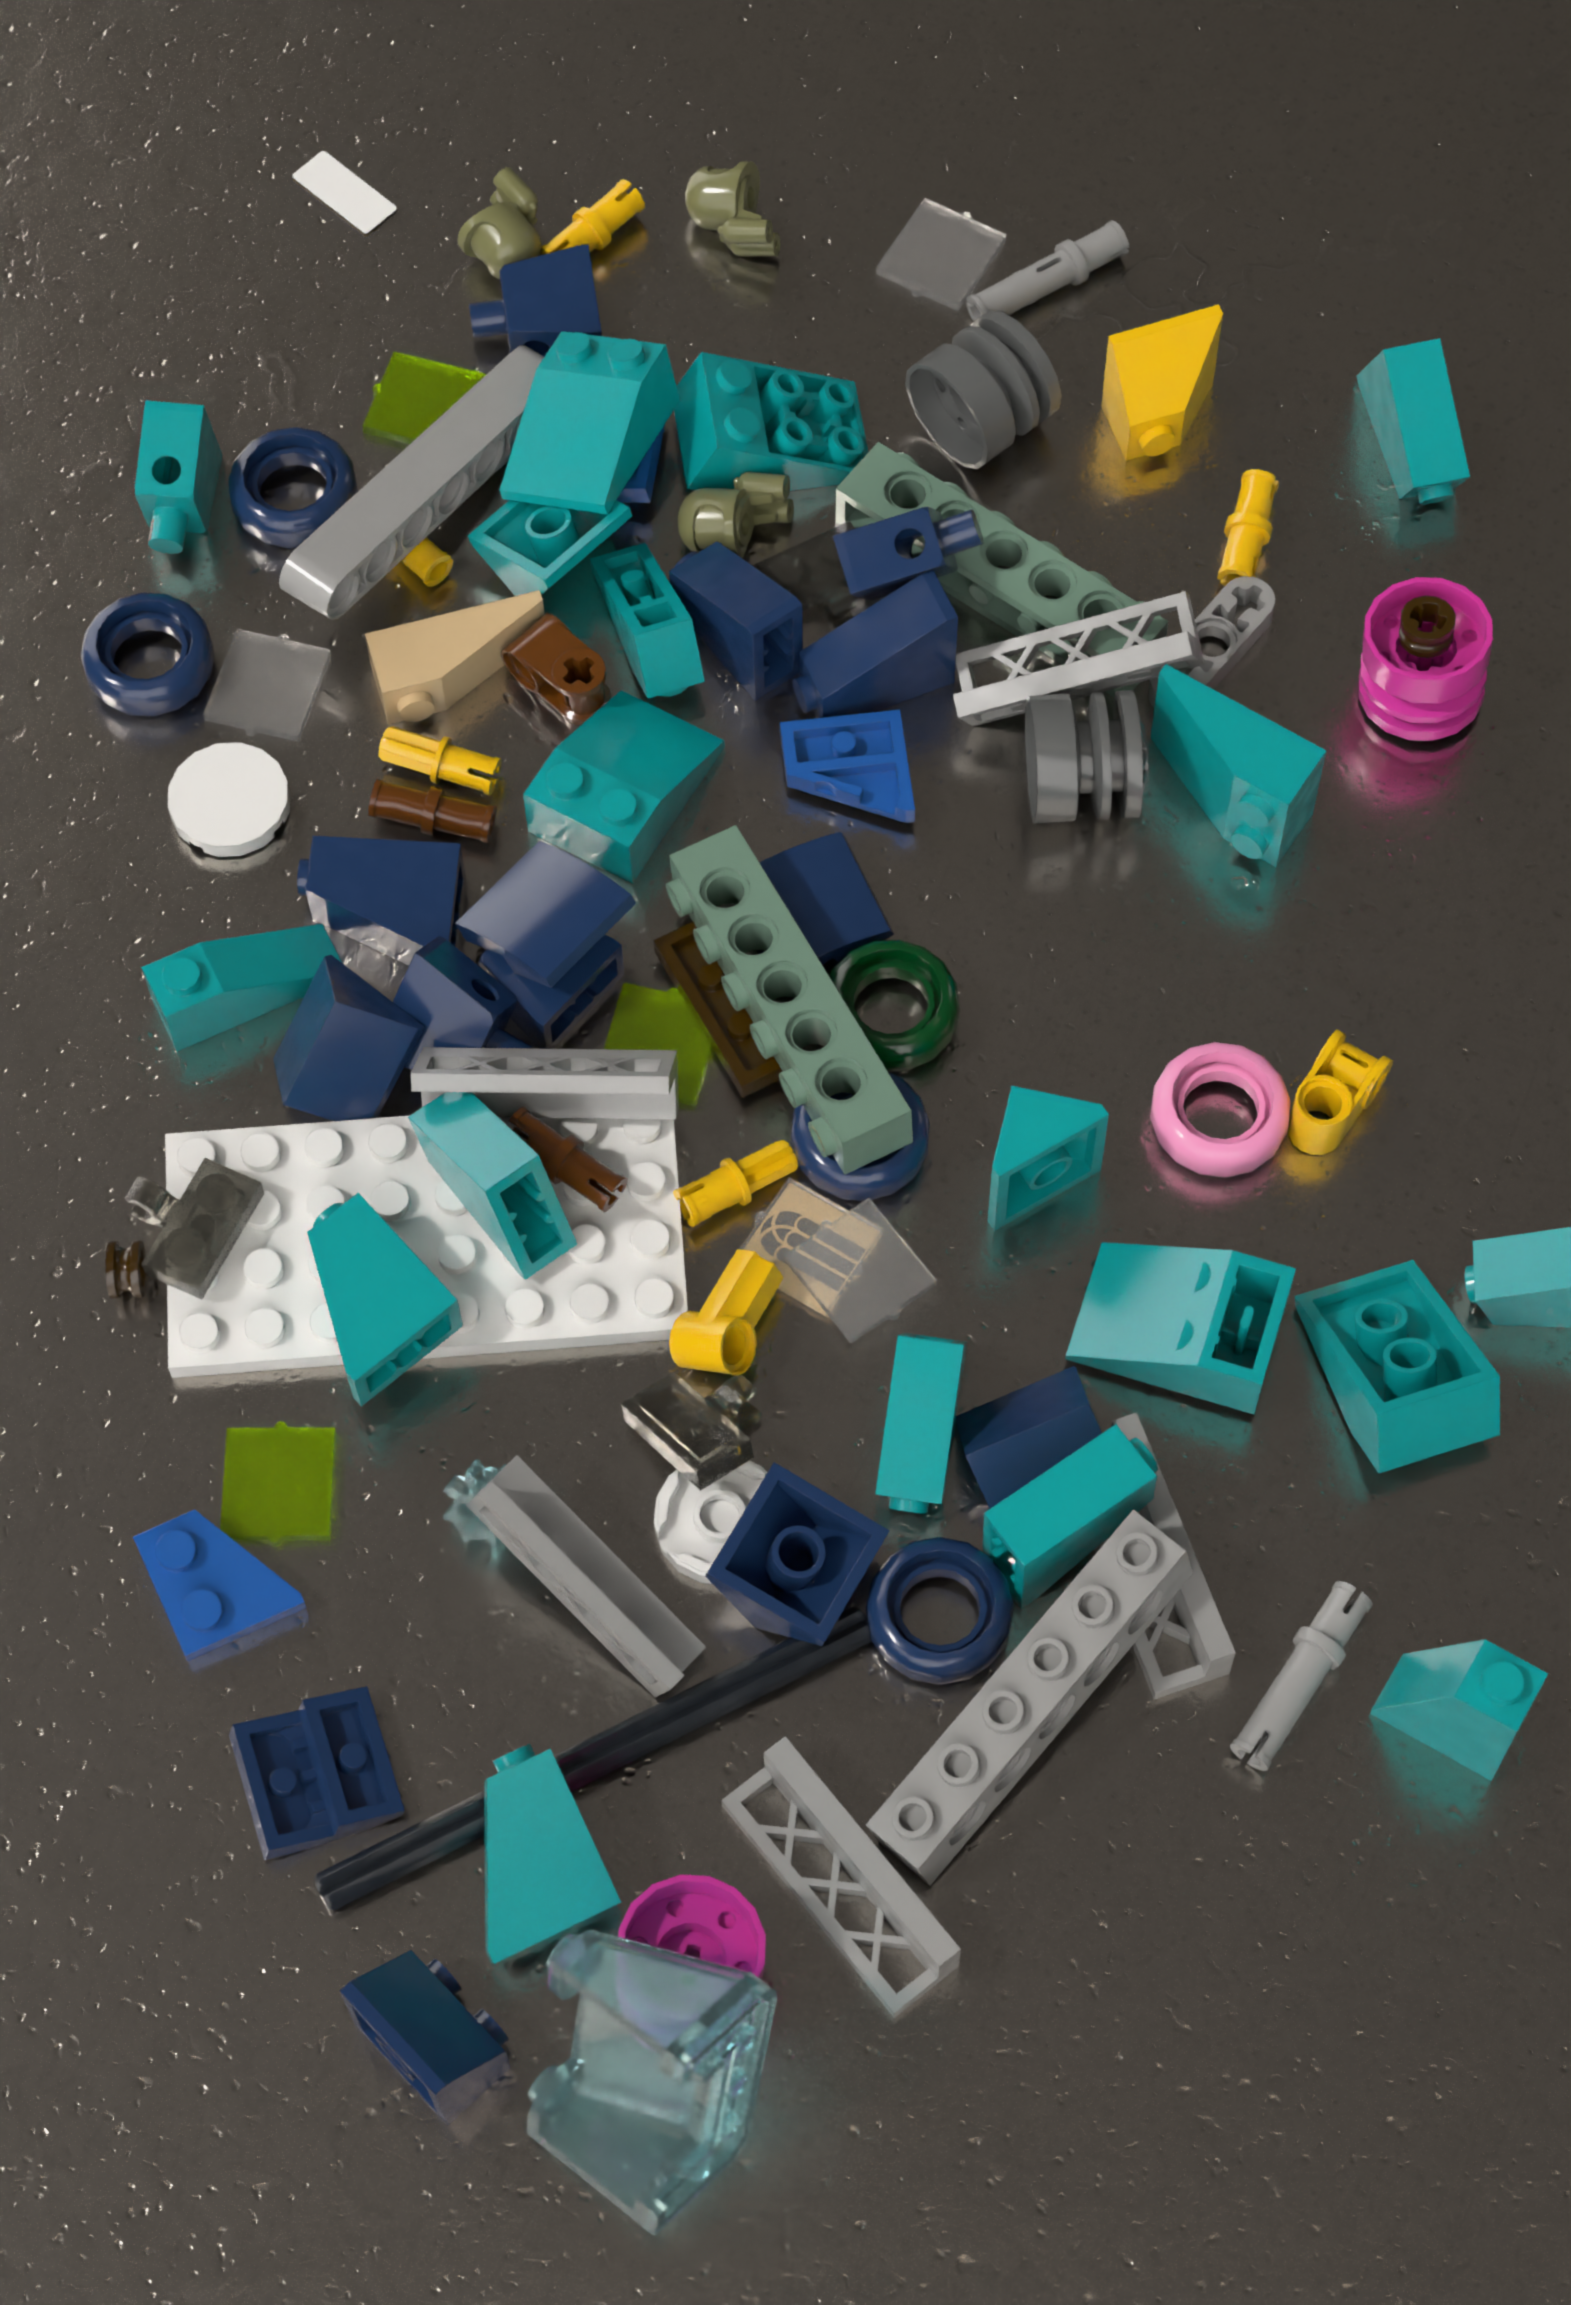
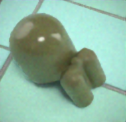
(727, 203)
(506, 228)
(731, 513)

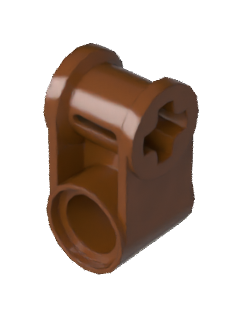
(558, 669)

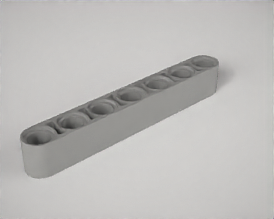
(412, 492)

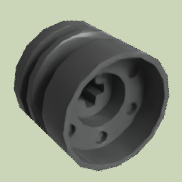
(983, 389)
(1084, 756)

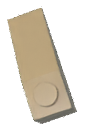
(442, 658)

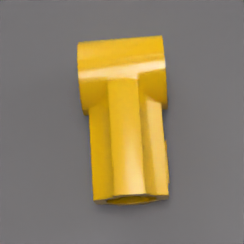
(723, 1331)

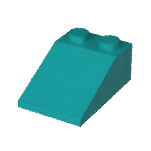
(589, 421)
(1239, 766)
(619, 784)
(1401, 1366)

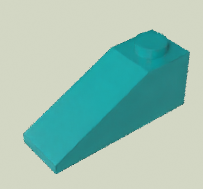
(649, 621)
(233, 980)

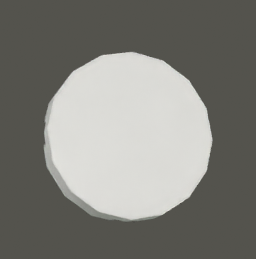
(228, 799)
(697, 1523)

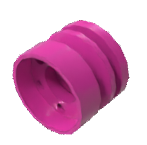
(1417, 694)
(699, 1920)

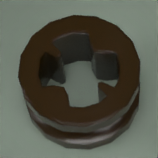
(1430, 610)
(125, 1269)

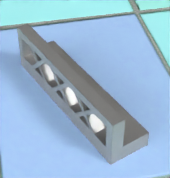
(1080, 674)
(555, 1080)
(586, 1577)
(1193, 1603)
(864, 1864)

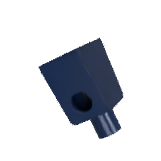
(541, 301)
(880, 555)
(455, 1001)
(553, 1012)

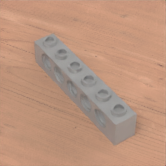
(1031, 1697)

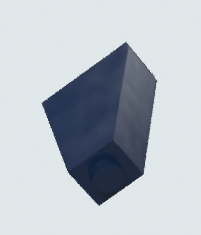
(741, 617)
(882, 654)
(385, 891)

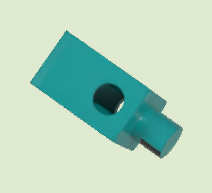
(176, 472)

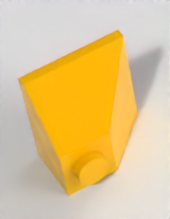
(1159, 380)

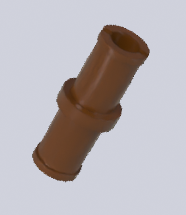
(432, 811)
(568, 1162)

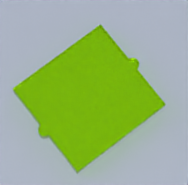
(415, 396)
(662, 1021)
(278, 1483)

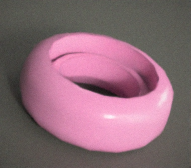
(1225, 1064)

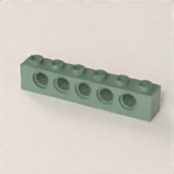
(1006, 596)
(852, 1129)

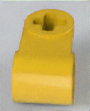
(1341, 1086)

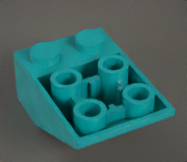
(766, 420)
(1183, 1319)

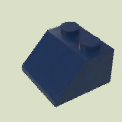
(427, 2032)

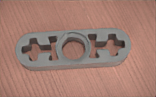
(1217, 622)

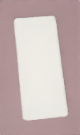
(344, 192)

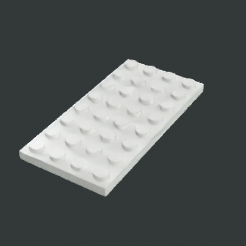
(268, 1297)

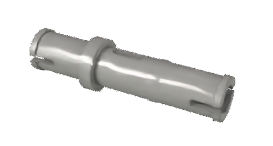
(1066, 265)
(1315, 1653)

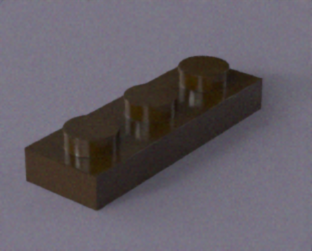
(721, 1023)

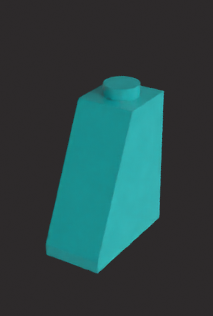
(1415, 420)
(495, 1179)
(1523, 1278)
(378, 1295)
(920, 1421)
(1068, 1512)
(1461, 1701)
(537, 1856)

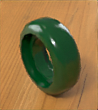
(924, 971)

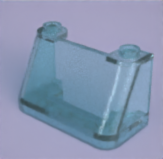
(655, 2071)

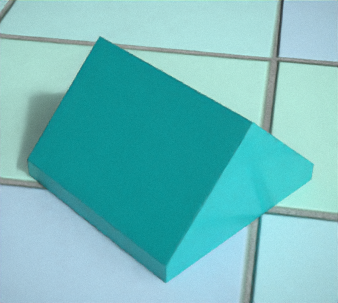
(539, 544)
(1043, 1151)

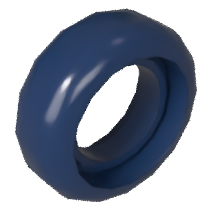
(283, 449)
(159, 693)
(872, 1180)
(950, 1560)

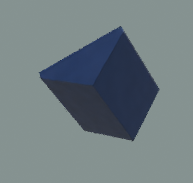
(343, 1047)
(1026, 1433)
(795, 1557)

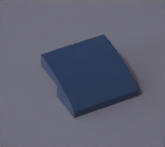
(828, 896)
(545, 913)
(316, 1772)

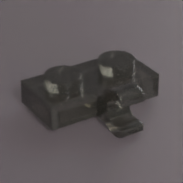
(814, 575)
(197, 1227)
(696, 1432)

